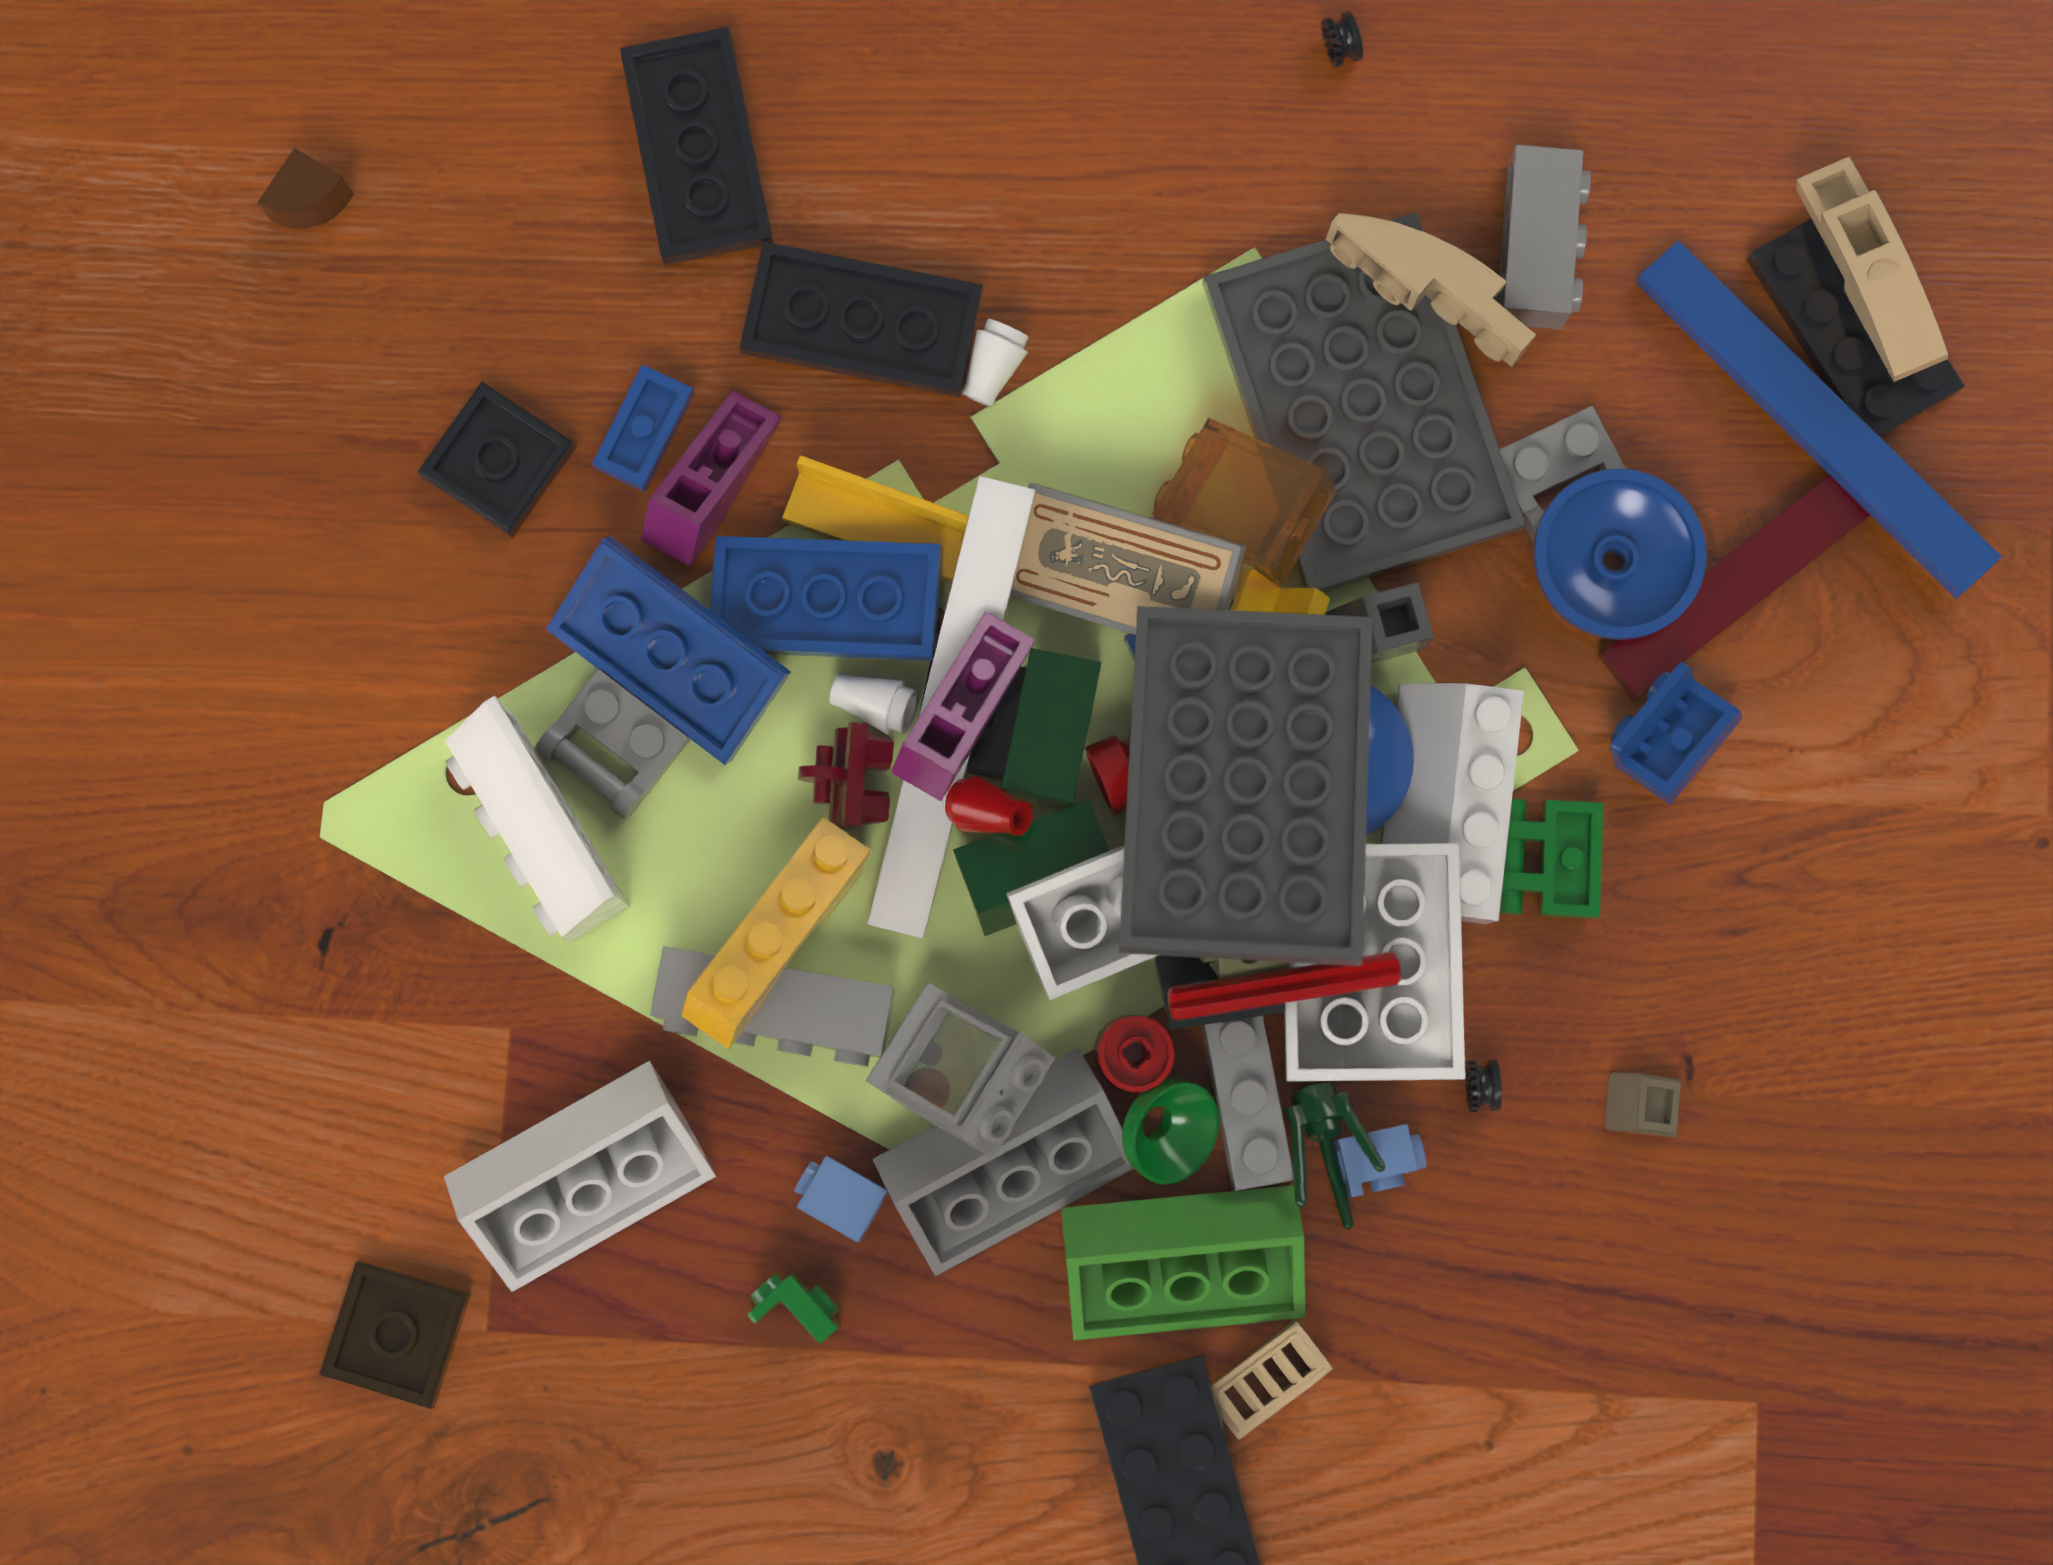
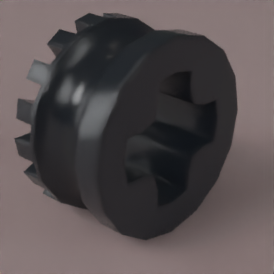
(1343, 39)
(1485, 1085)

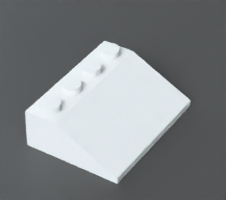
(1405, 1027)

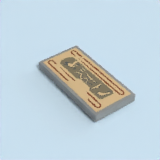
(1112, 560)

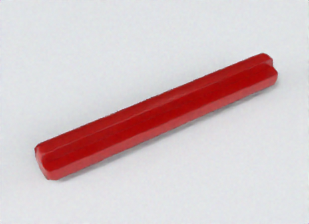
(1282, 986)

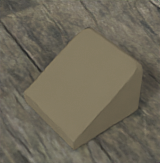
(1642, 1104)

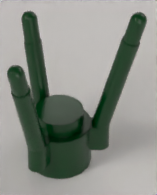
(1319, 1113)

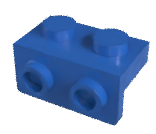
(1672, 733)

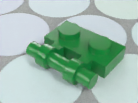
(1568, 859)

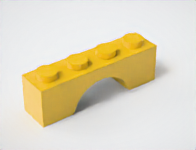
(773, 931)

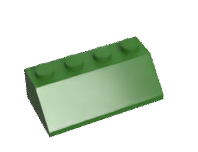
(1184, 1262)

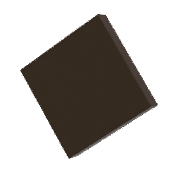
(395, 1334)

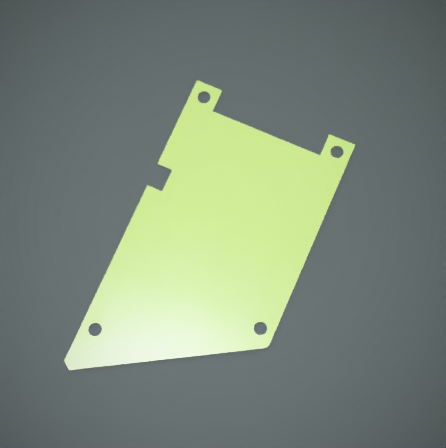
(720, 833)

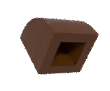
(304, 193)

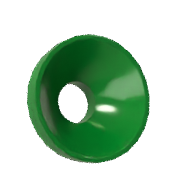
(1183, 1137)

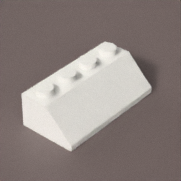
(1461, 782)
(534, 821)
(1074, 924)
(578, 1177)

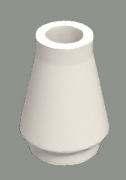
(993, 361)
(877, 701)

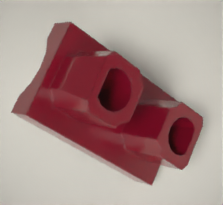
(853, 753)

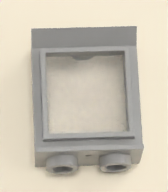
(960, 1070)

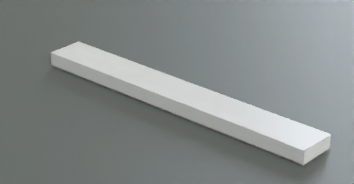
(979, 585)

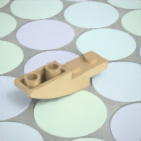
(1416, 264)
(1874, 267)

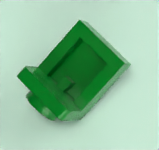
(811, 1307)

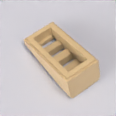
(1305, 1347)

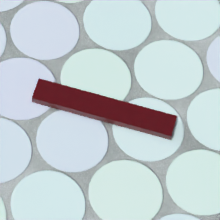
(1739, 584)

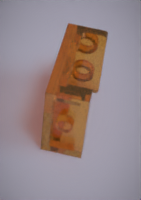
(1247, 496)

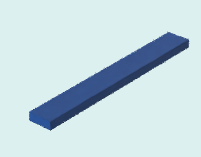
(1818, 420)

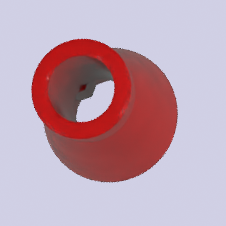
(984, 808)

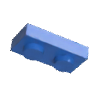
(643, 428)

